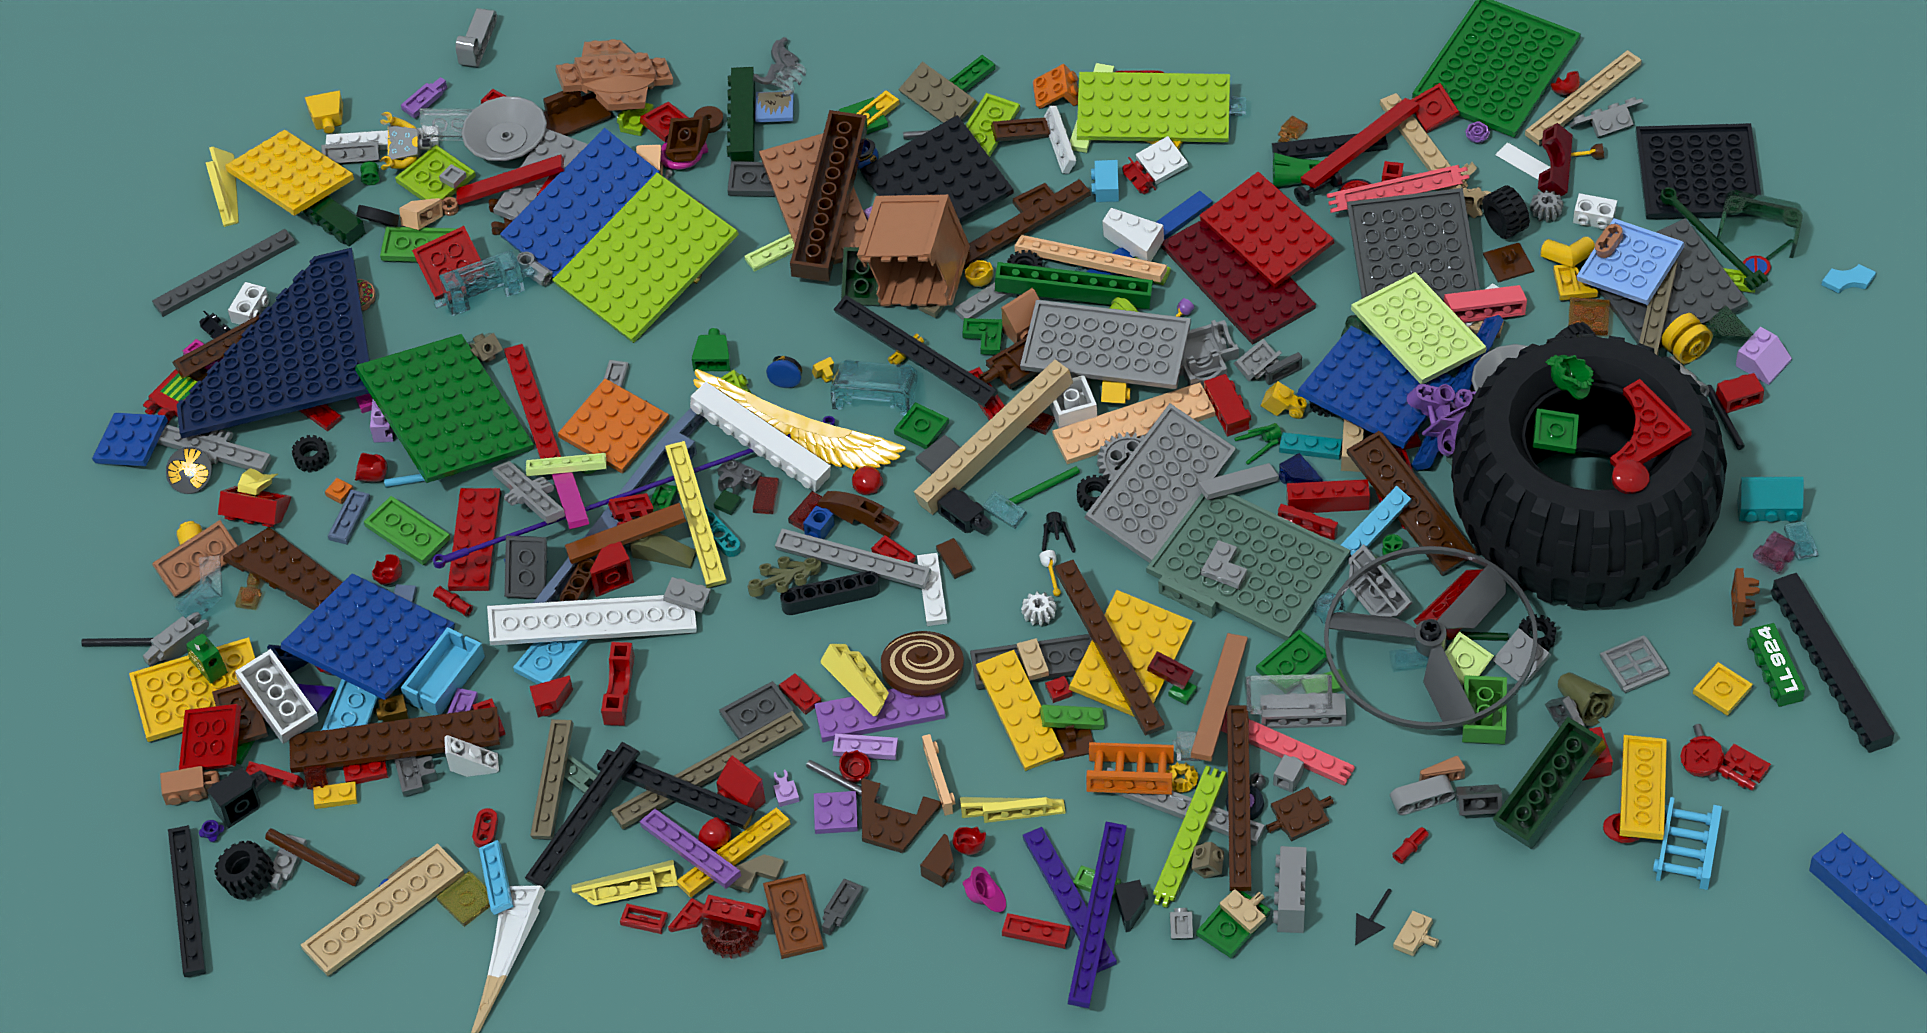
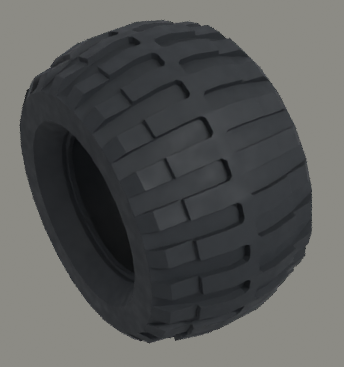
(1579, 540)

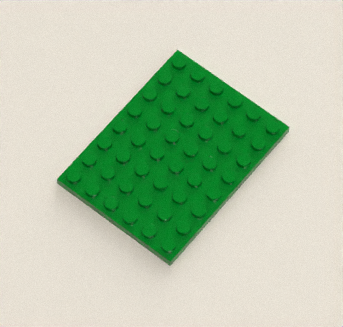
(1499, 64)
(444, 408)

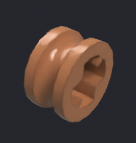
(452, 210)

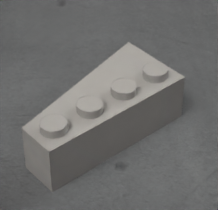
(1291, 889)

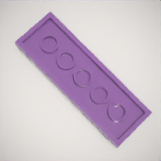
(899, 710)

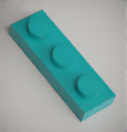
(1310, 445)

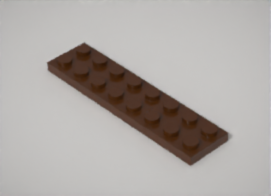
(1423, 516)

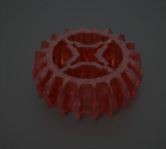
(731, 938)

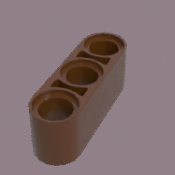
(580, 583)

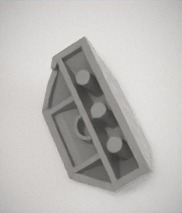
(1378, 588)

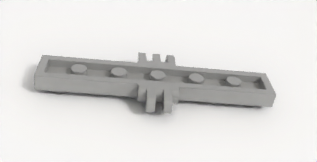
(217, 448)
(529, 492)

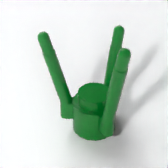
(1269, 433)

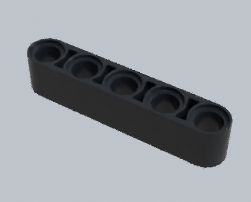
(830, 593)

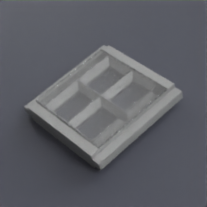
(1634, 664)

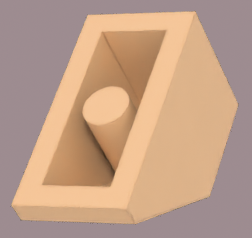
(420, 213)

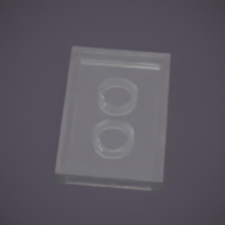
(442, 123)

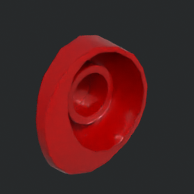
(1630, 476)
(1612, 827)

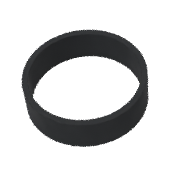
(377, 215)

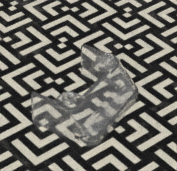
(1288, 692)

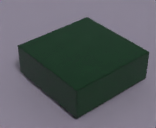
(727, 502)

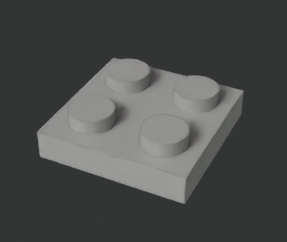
(1516, 655)

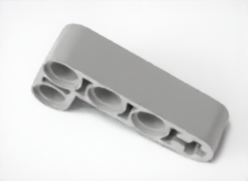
(473, 45)

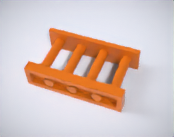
(1126, 781)

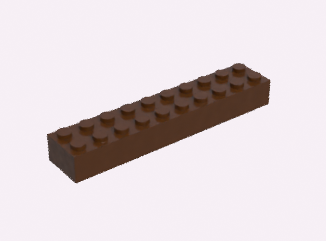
(828, 196)

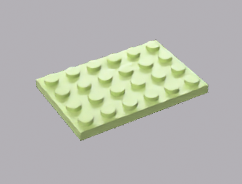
(1418, 328)

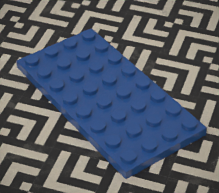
(579, 202)

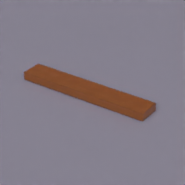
(626, 532)

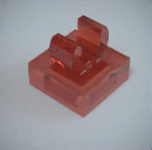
(316, 776)

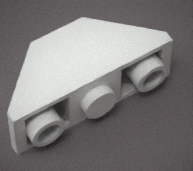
(469, 758)

